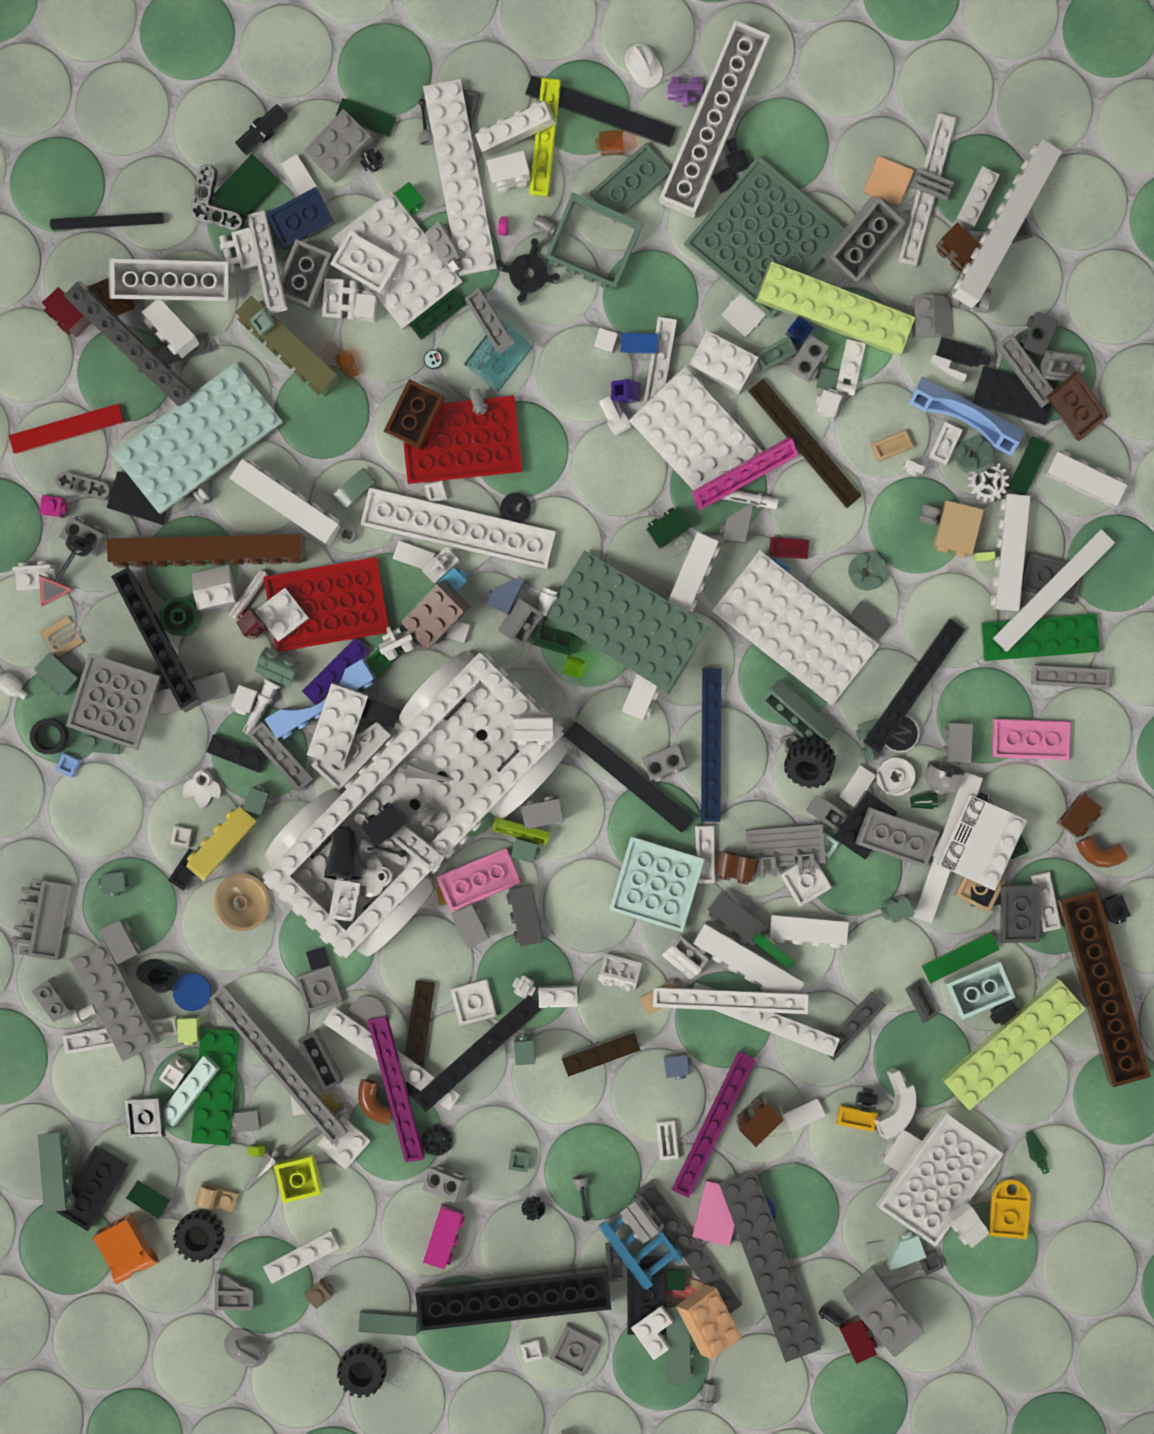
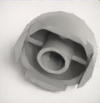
(943, 777)

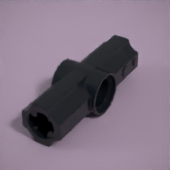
(261, 129)

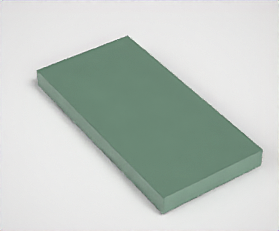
(631, 180)

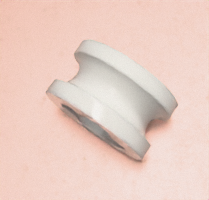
(200, 495)

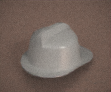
(245, 1348)

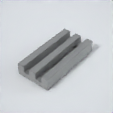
(936, 178)

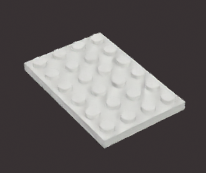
(419, 276)
(692, 431)
(939, 1178)

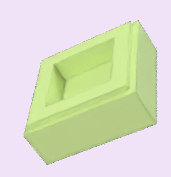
(985, 556)

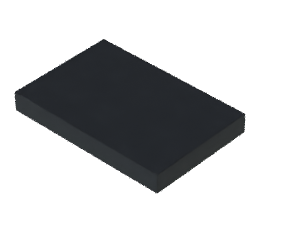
(130, 500)

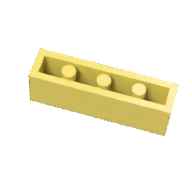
(221, 843)

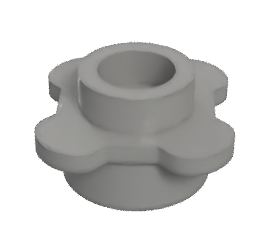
(785, 740)

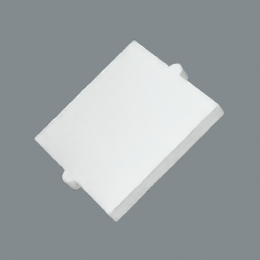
(743, 315)

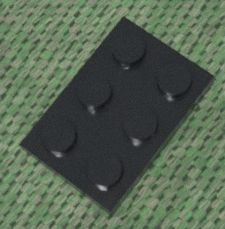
(851, 826)

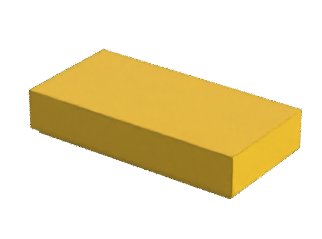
(856, 1118)

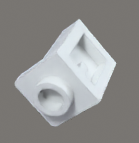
(175, 1071)

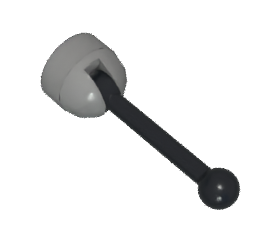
(425, 136)
(367, 846)
(580, 1183)

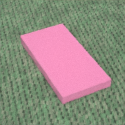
(1031, 739)
(478, 879)

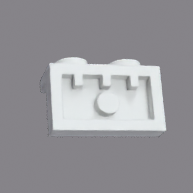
(28, 576)
(344, 900)
(619, 972)

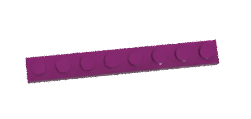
(396, 1088)
(713, 1124)

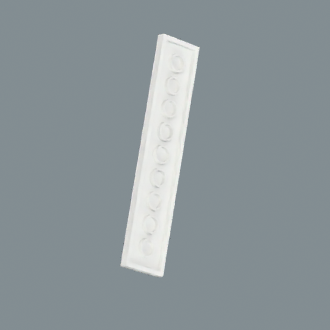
(459, 176)
(457, 528)

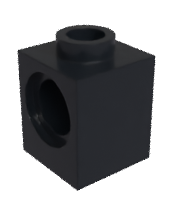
(1108, 904)

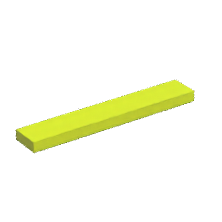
(545, 141)

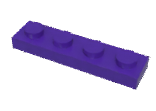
(334, 670)

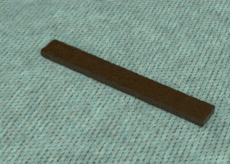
(804, 443)

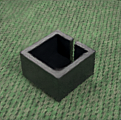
(385, 823)

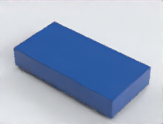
(640, 343)

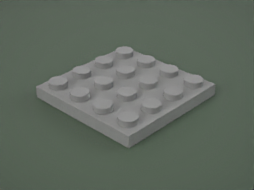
(113, 701)

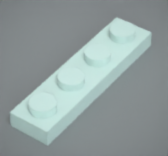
(189, 1090)

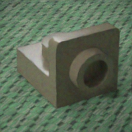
(319, 1293)

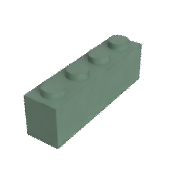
(797, 712)
(55, 1171)
(679, 1355)

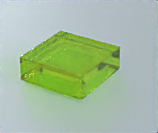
(574, 667)

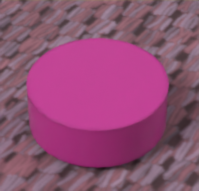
(503, 226)

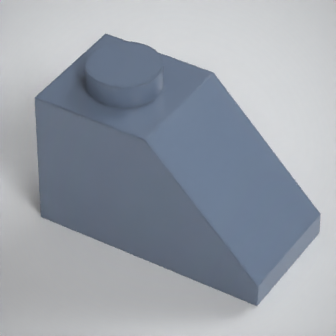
(504, 595)

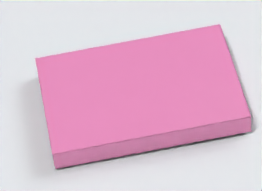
(713, 1216)

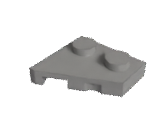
(232, 1294)

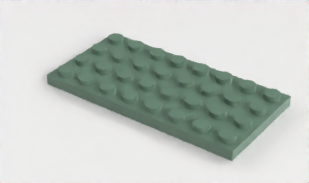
(627, 621)

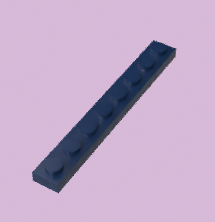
(711, 745)

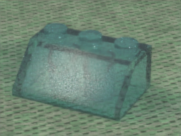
(496, 367)

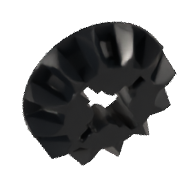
(516, 499)
(440, 1132)

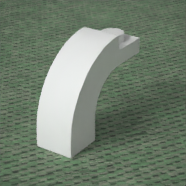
(903, 1108)

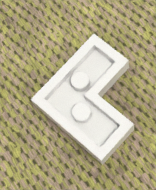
(649, 1330)

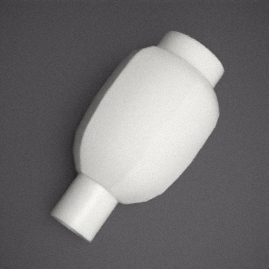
(11, 685)

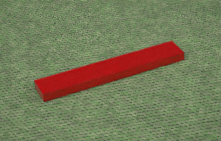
(66, 429)

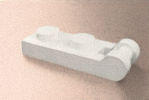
(850, 366)

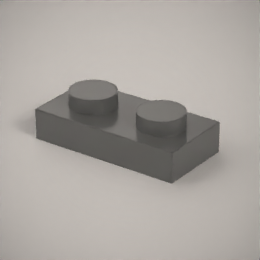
(615, 1266)

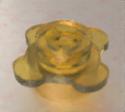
(330, 1100)

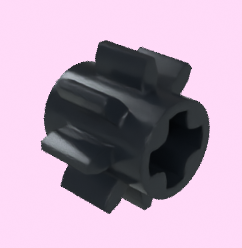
(372, 160)
(866, 1100)
(533, 1208)

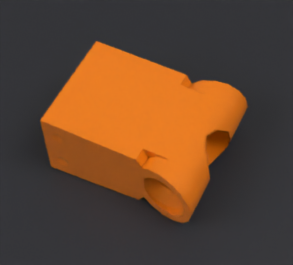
(124, 1248)

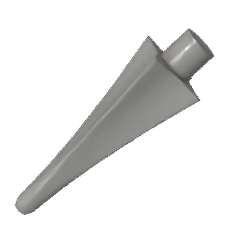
(414, 772)
(269, 1160)

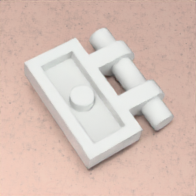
(244, 248)
(333, 299)

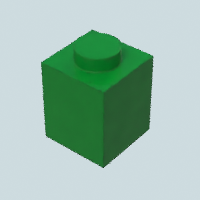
(410, 199)

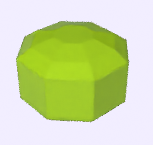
(256, 1150)

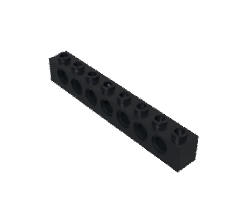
(156, 639)

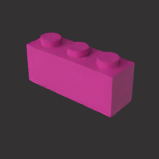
(444, 1236)

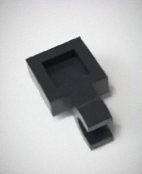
(737, 159)

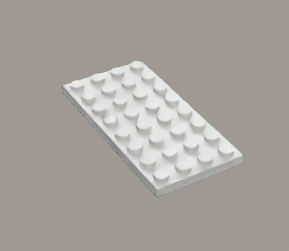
(795, 627)

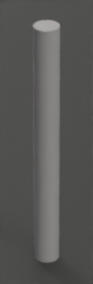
(312, 1134)

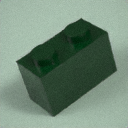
(668, 527)

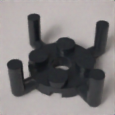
(524, 262)

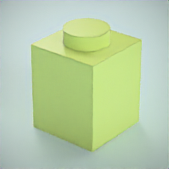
(188, 1029)

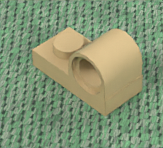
(213, 1196)

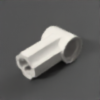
(615, 417)

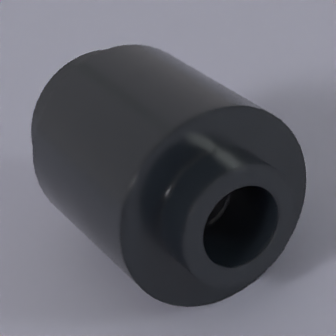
(1003, 1012)

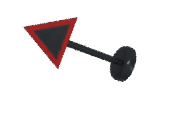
(53, 589)

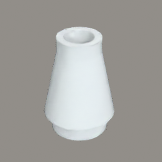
(546, 600)

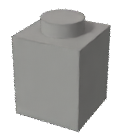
(247, 1120)

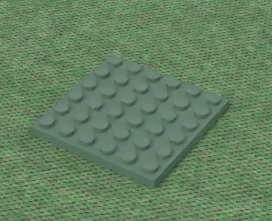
(759, 224)

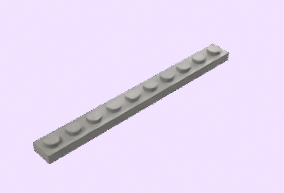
(278, 1065)

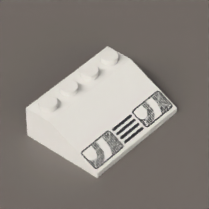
(982, 842)

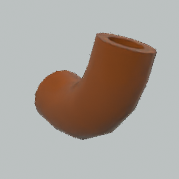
(1099, 856)
(369, 1103)

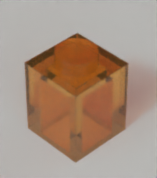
(610, 142)

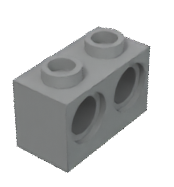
(805, 356)
(85, 532)
(662, 758)
(52, 999)
(445, 1187)

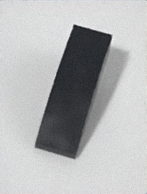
(381, 713)

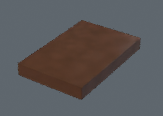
(1077, 406)

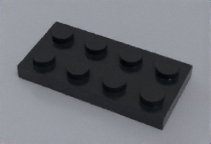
(1008, 396)
(94, 1186)
(644, 1301)

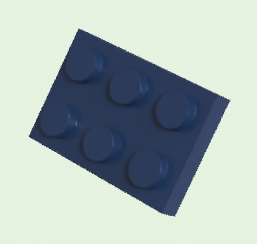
(300, 217)

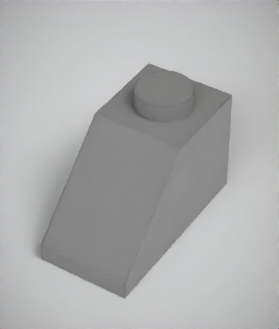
(737, 525)
(826, 812)

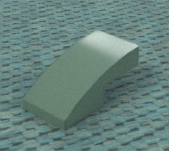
(354, 488)

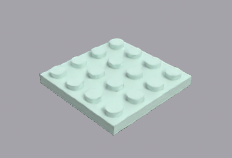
(656, 884)

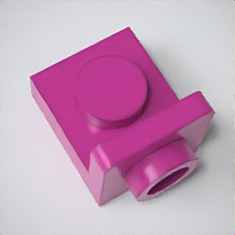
(53, 506)

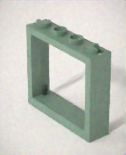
(602, 210)

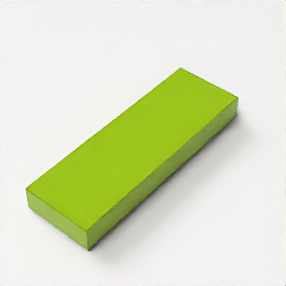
(518, 831)

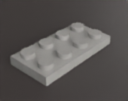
(897, 837)

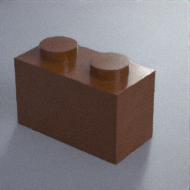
(1079, 815)

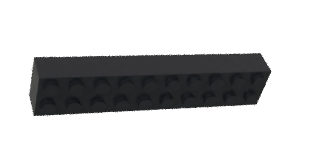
(513, 1298)

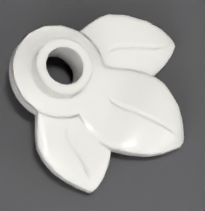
(202, 791)
(372, 879)

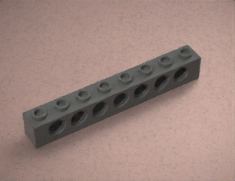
(128, 342)

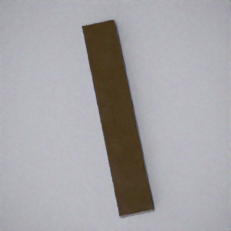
(419, 1026)

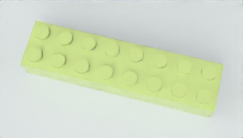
(835, 309)
(1013, 1043)

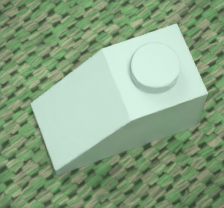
(905, 1251)

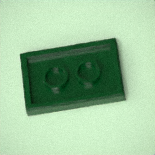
(246, 187)

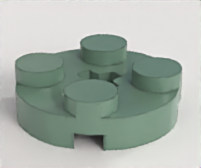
(969, 447)
(873, 580)

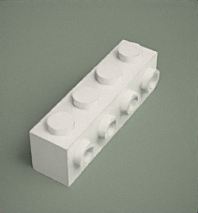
(516, 128)

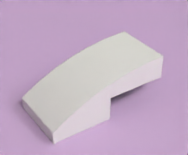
(942, 365)

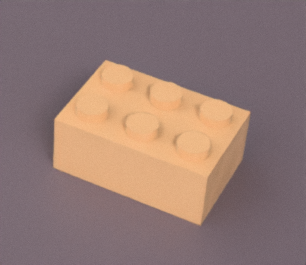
(708, 1321)

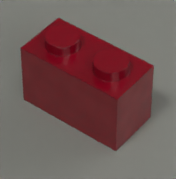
(857, 1339)

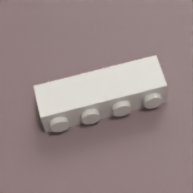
(1086, 479)
(808, 930)

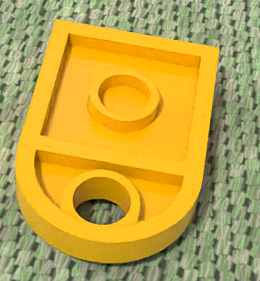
(1009, 1211)

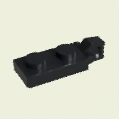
(961, 353)

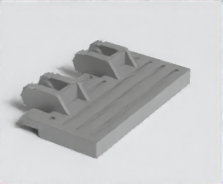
(785, 845)
(46, 919)

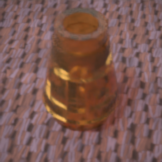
(347, 363)

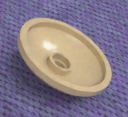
(253, 902)

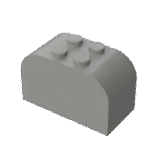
(883, 1312)

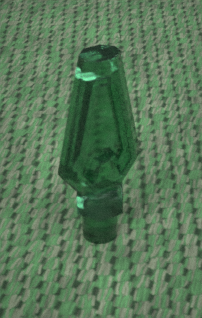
(1037, 1151)

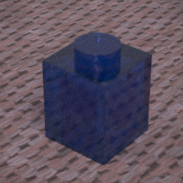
(799, 331)

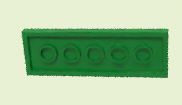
(1045, 638)
(216, 1102)

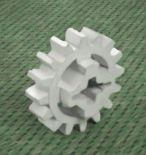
(992, 488)

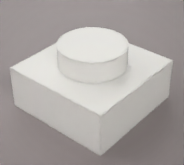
(913, 468)

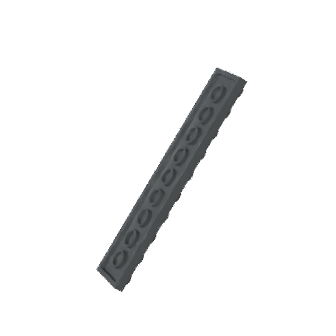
(770, 1266)

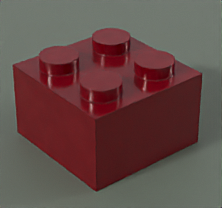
(62, 310)

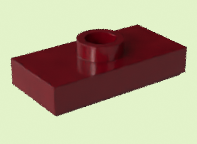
(788, 548)

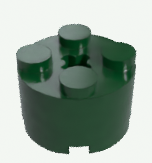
(169, 616)

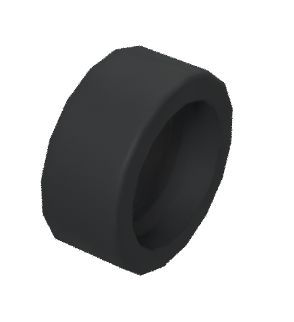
(64, 736)

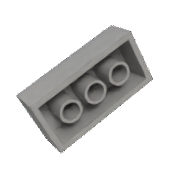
(863, 239)

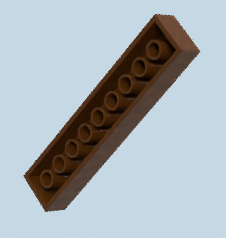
(205, 549)
(1103, 988)

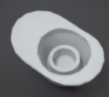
(643, 65)

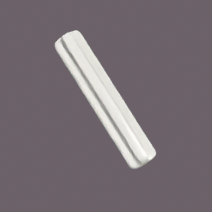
(248, 595)

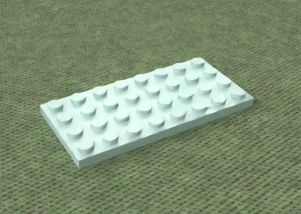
(197, 438)

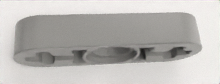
(98, 484)

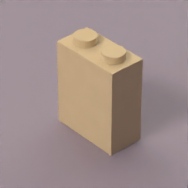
(957, 529)

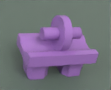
(685, 91)

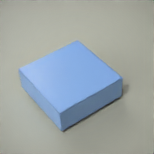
(68, 765)

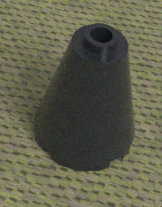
(344, 856)

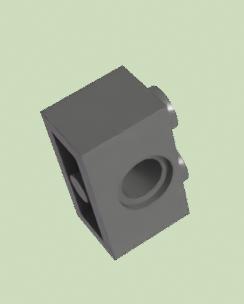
(1046, 326)

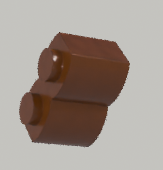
(736, 866)

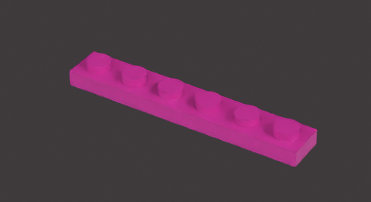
(744, 473)

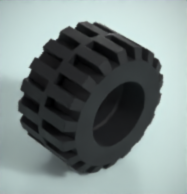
(812, 751)
(189, 1248)
(362, 1386)

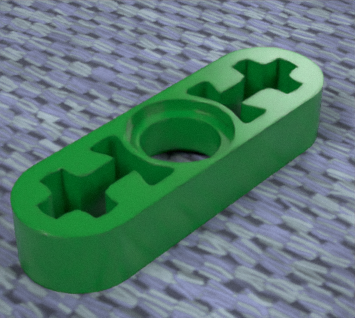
(773, 950)

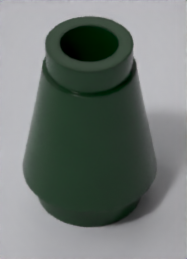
(926, 800)

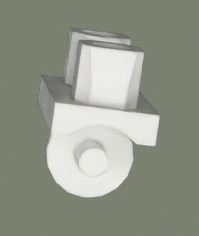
(440, 565)
(394, 639)

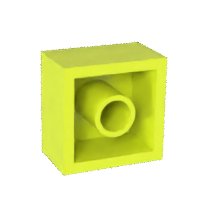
(298, 1178)

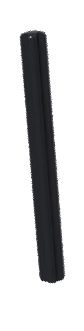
(107, 221)

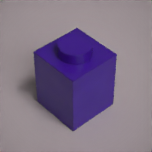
(625, 391)

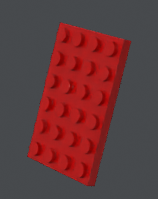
(467, 443)
(339, 599)

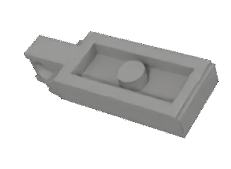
(445, 247)

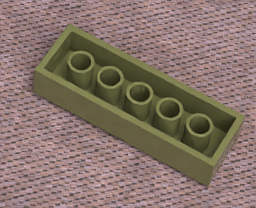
(291, 349)

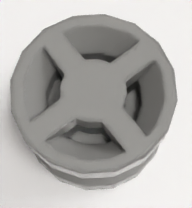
(929, 515)
(423, 814)

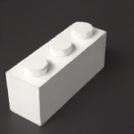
(976, 198)
(169, 328)

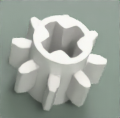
(523, 986)

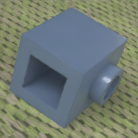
(677, 1065)

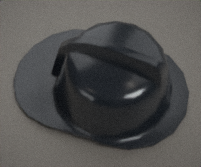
(157, 975)

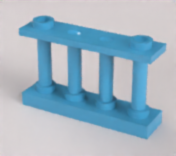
(633, 1260)

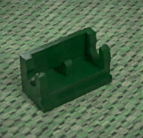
(554, 640)
(148, 1199)

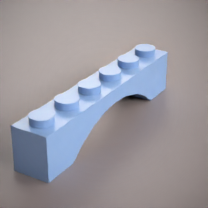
(996, 430)
(287, 719)

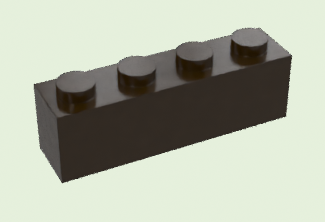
(600, 1053)

